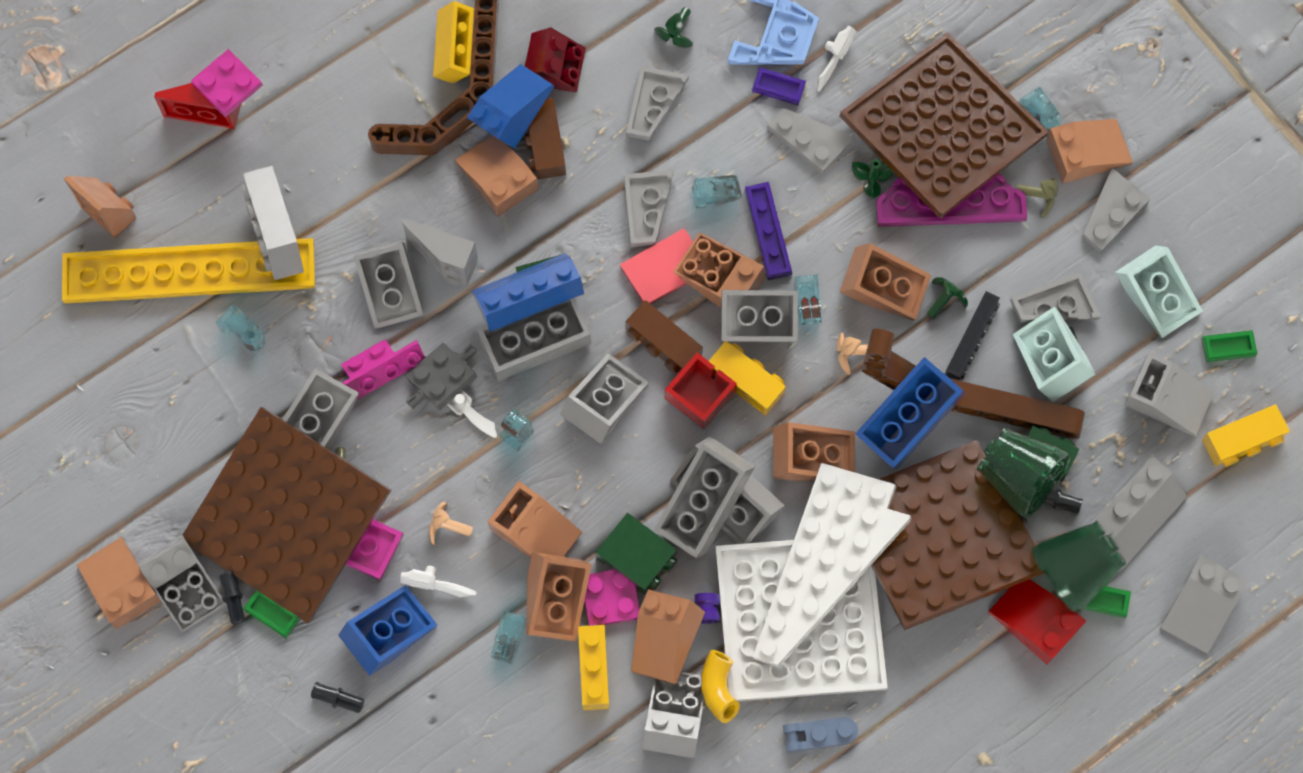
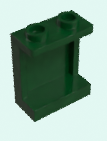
(637, 553)

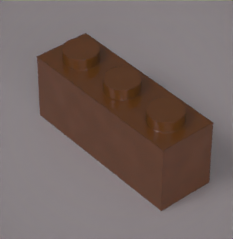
(546, 143)
(661, 337)

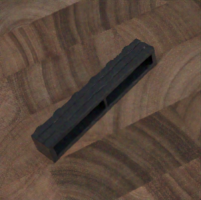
(972, 335)

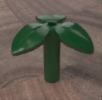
(674, 27)
(876, 172)
(950, 290)

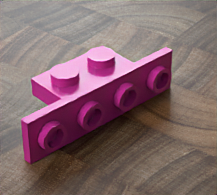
(379, 366)

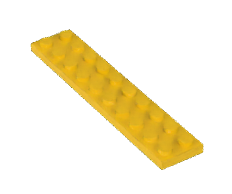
(177, 272)

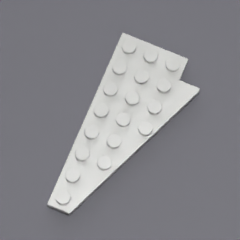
(836, 542)

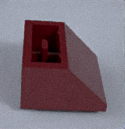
(555, 59)

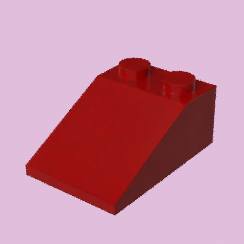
(190, 105)
(1037, 619)

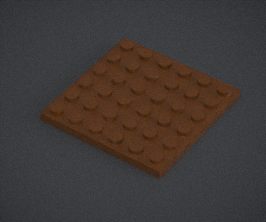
(943, 124)
(285, 514)
(958, 542)

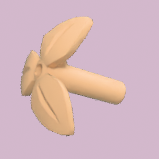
(847, 347)
(442, 519)

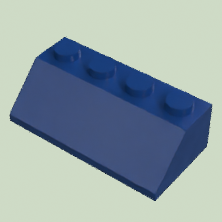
(528, 291)
(910, 413)

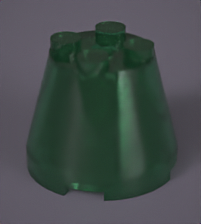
(1023, 470)
(1079, 563)

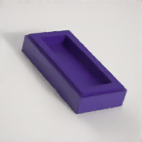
(779, 86)

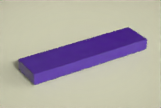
(768, 231)

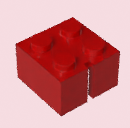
(697, 393)

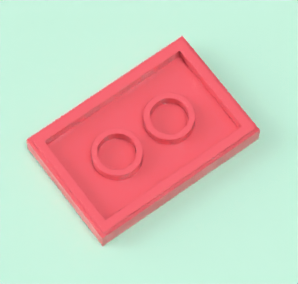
(653, 268)

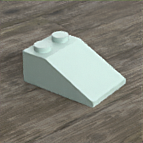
(1159, 290)
(1053, 355)

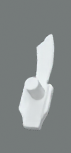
(839, 49)
(462, 404)
(426, 580)

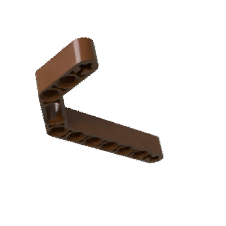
(466, 100)
(978, 401)

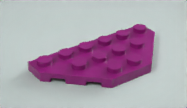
(990, 204)

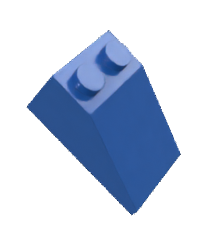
(511, 105)
(386, 629)

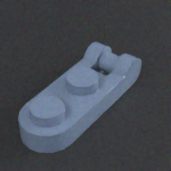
(820, 734)

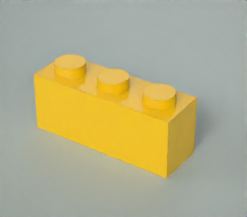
(453, 42)
(752, 381)
(1246, 436)
(593, 667)

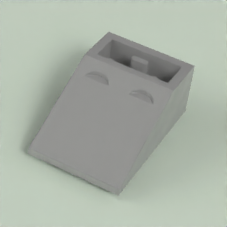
(1169, 395)
(181, 583)
(674, 716)

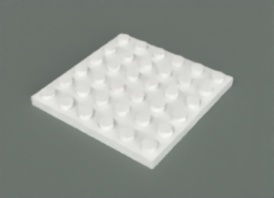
(835, 657)

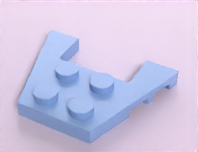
(784, 39)

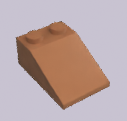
(1087, 148)
(498, 174)
(102, 203)
(885, 281)
(803, 447)
(118, 583)
(555, 595)
(664, 635)

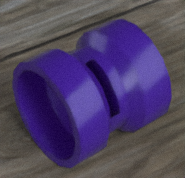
(708, 603)

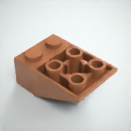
(715, 267)
(532, 524)

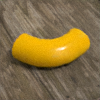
(715, 686)

